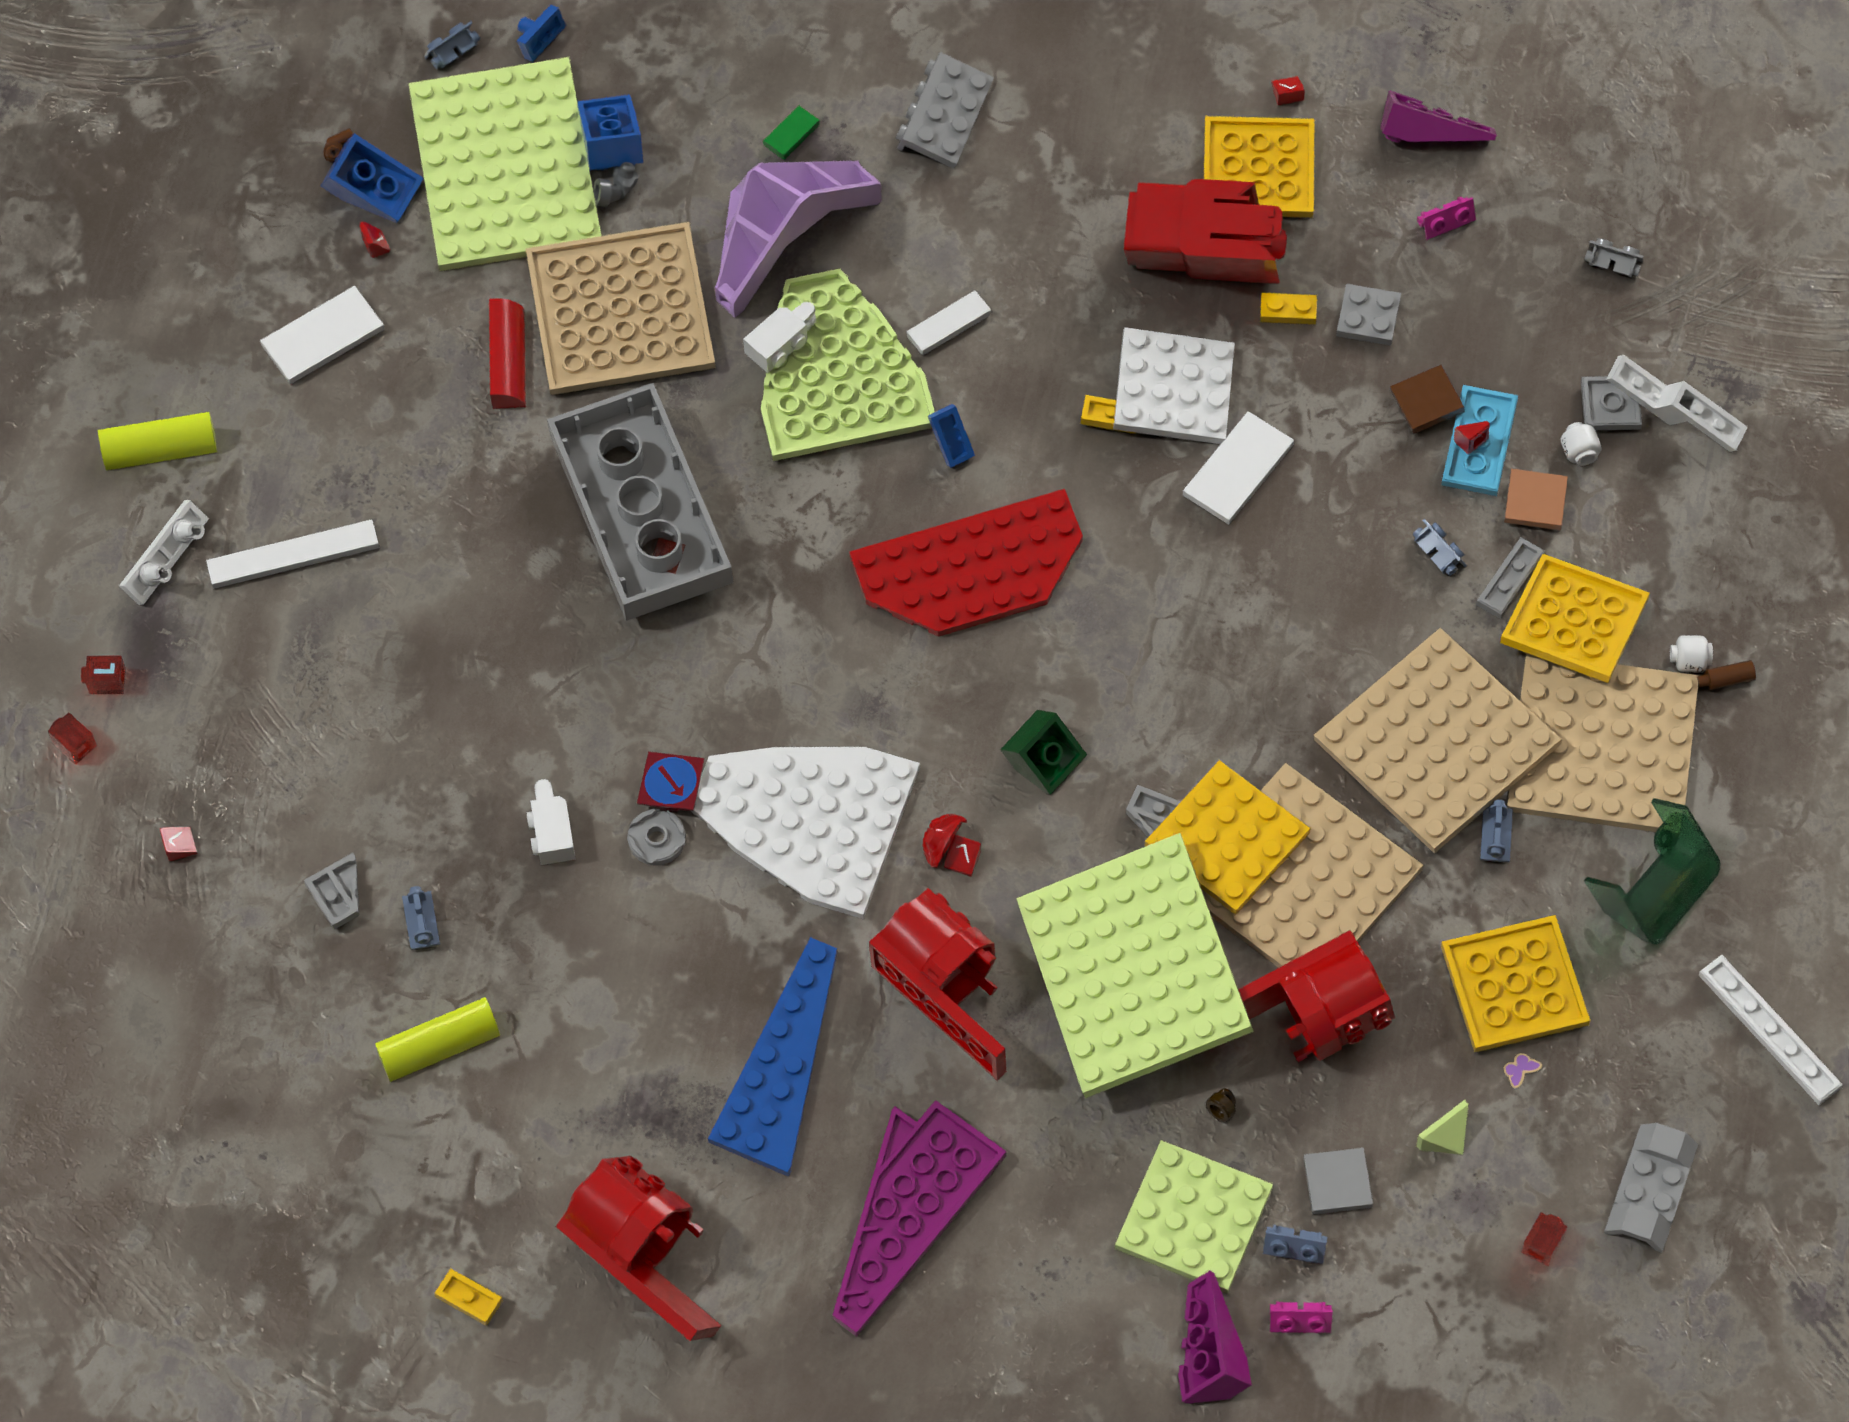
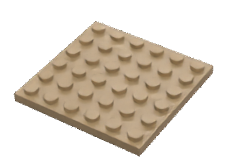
(620, 308)
(1437, 740)
(1617, 746)
(1328, 885)

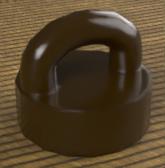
(1222, 1105)

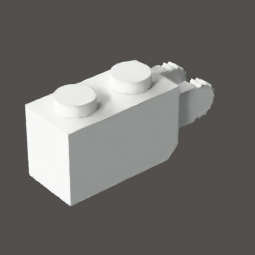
(779, 336)
(551, 826)

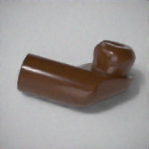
(335, 144)

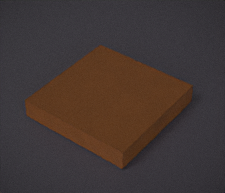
(1427, 399)

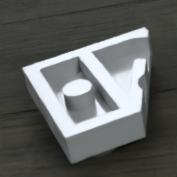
(1149, 808)
(336, 891)

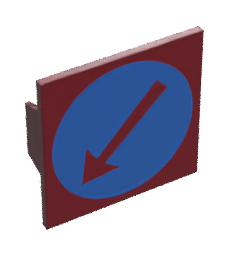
(670, 781)

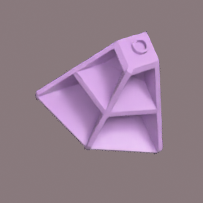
(775, 208)

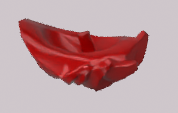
(939, 837)

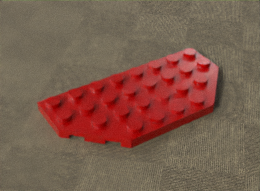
(973, 565)

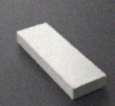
(948, 322)

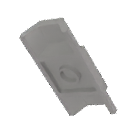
(1652, 1184)

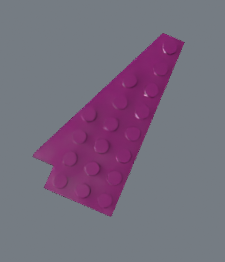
(915, 1193)

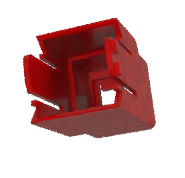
(1205, 230)

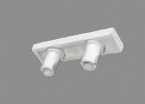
(164, 552)

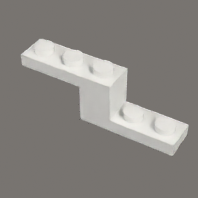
(1677, 403)

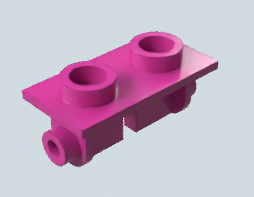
(1450, 217)
(1313, 1317)

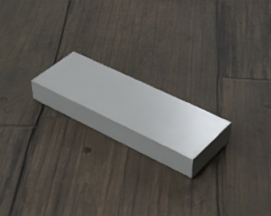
(1510, 578)

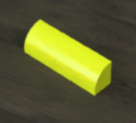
(157, 441)
(437, 1039)

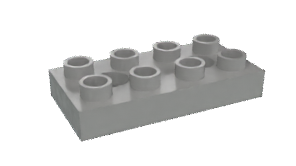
(640, 501)

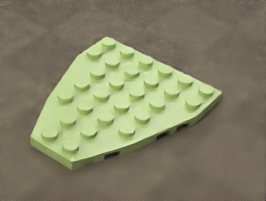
(846, 380)

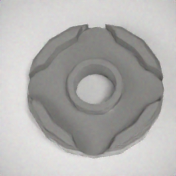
(656, 852)

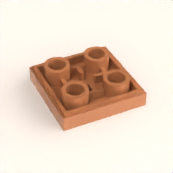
(1536, 499)

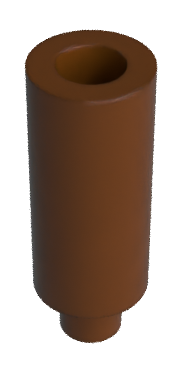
(1728, 675)

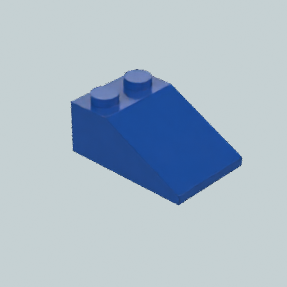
(610, 132)
(371, 180)

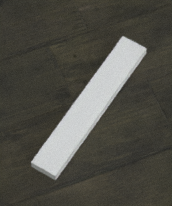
(292, 554)
(1770, 1030)

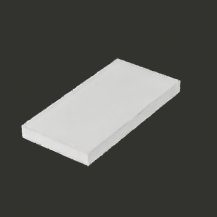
(322, 335)
(1238, 467)

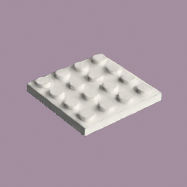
(1174, 386)

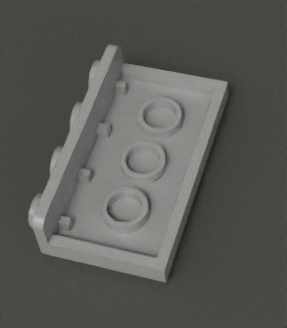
(944, 109)

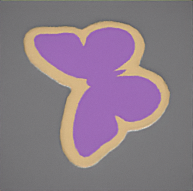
(1517, 1069)

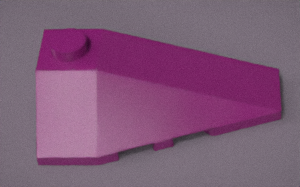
(1412, 121)
(1214, 1355)

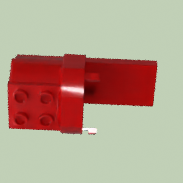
(937, 964)
(1329, 995)
(629, 1228)

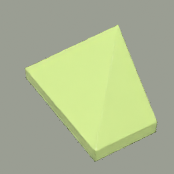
(1447, 1133)

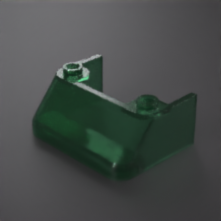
(1670, 884)

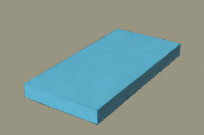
(1484, 466)

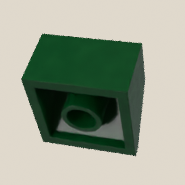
(1044, 751)

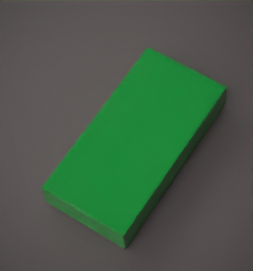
(791, 132)

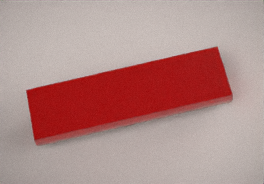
(507, 354)

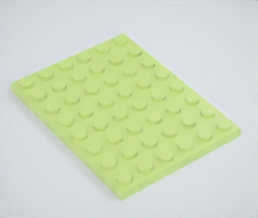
(503, 162)
(1133, 965)

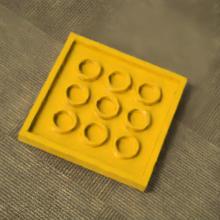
(1268, 152)
(1575, 618)
(1232, 835)
(1515, 983)

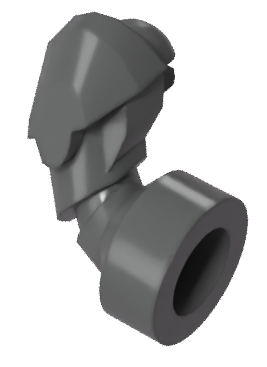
(623, 181)

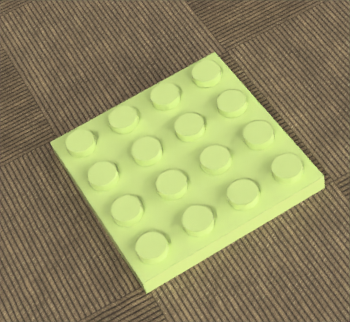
(1193, 1215)

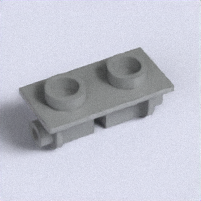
(1604, 253)

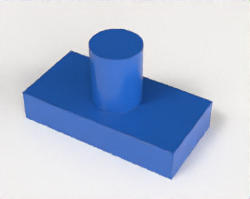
(539, 33)
(951, 435)

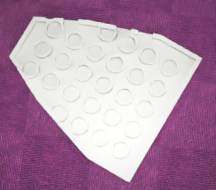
(810, 816)

